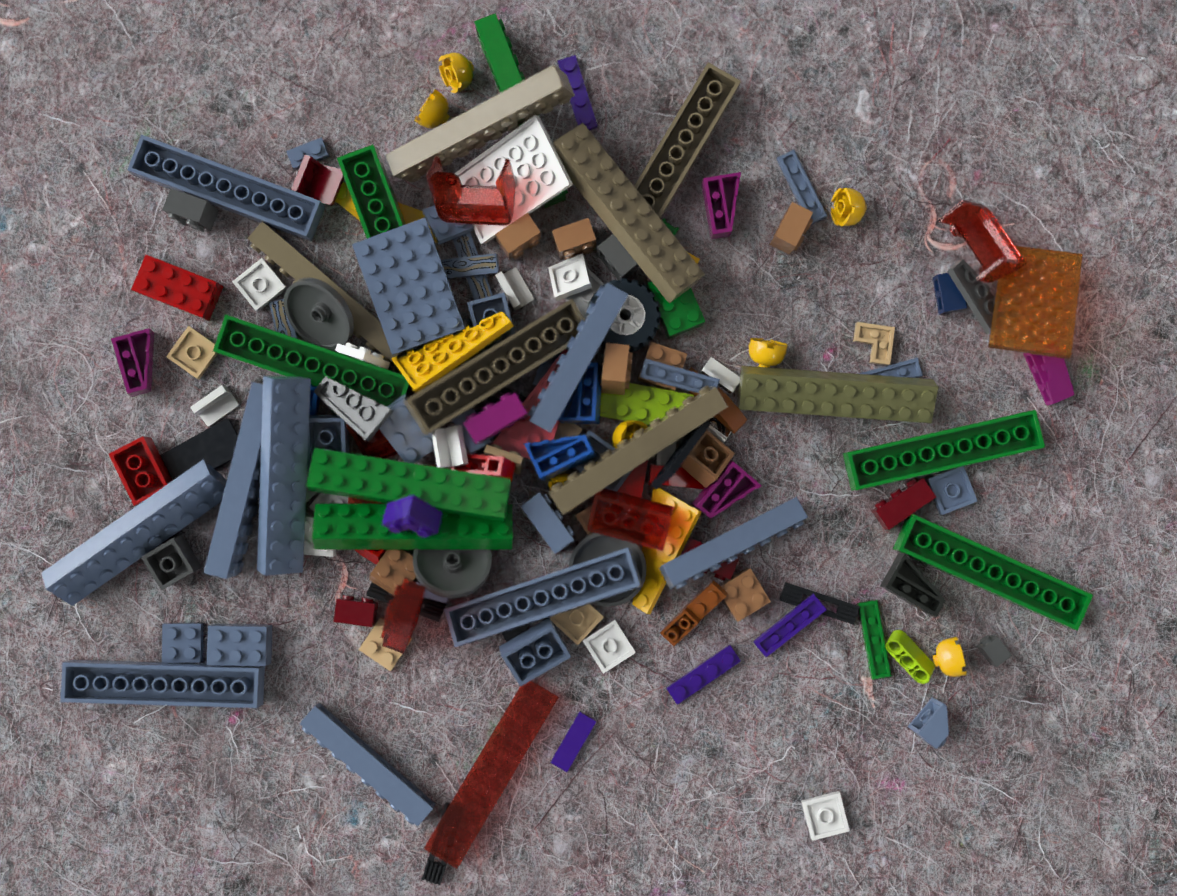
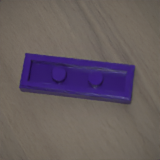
(573, 741)

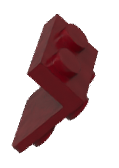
(318, 181)

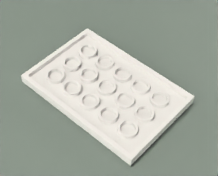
(535, 168)

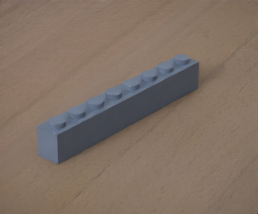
(578, 357)
(733, 543)
(367, 764)

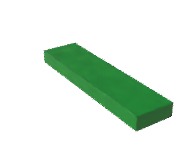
(874, 639)

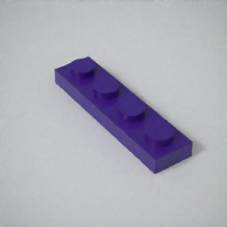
(580, 102)
(789, 625)
(703, 674)

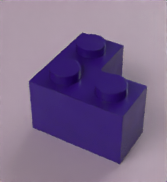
(412, 514)

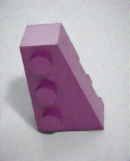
(720, 203)
(135, 360)
(1051, 377)
(495, 418)
(727, 489)

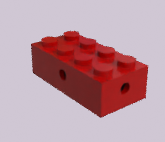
(177, 287)

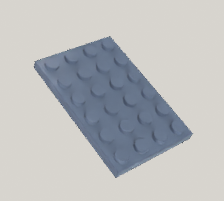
(408, 286)

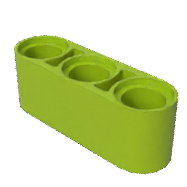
(910, 656)

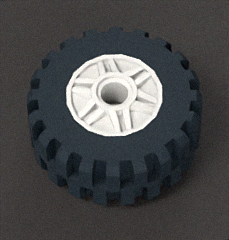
(641, 316)

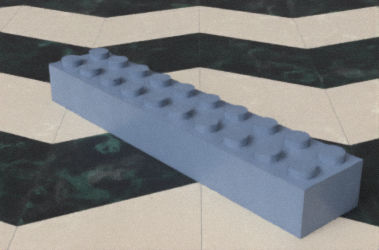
(226, 188)
(283, 474)
(240, 494)
(135, 533)
(543, 597)
(162, 683)

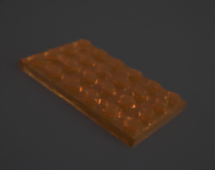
(1038, 304)

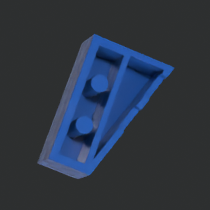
(586, 399)
(559, 455)

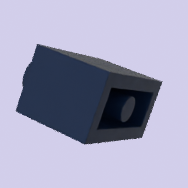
(947, 295)

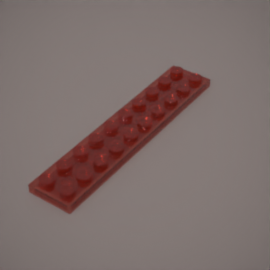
(491, 773)

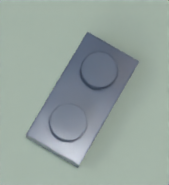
(314, 149)

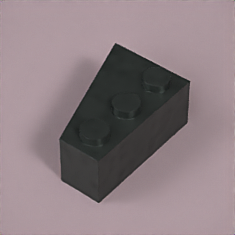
(911, 586)

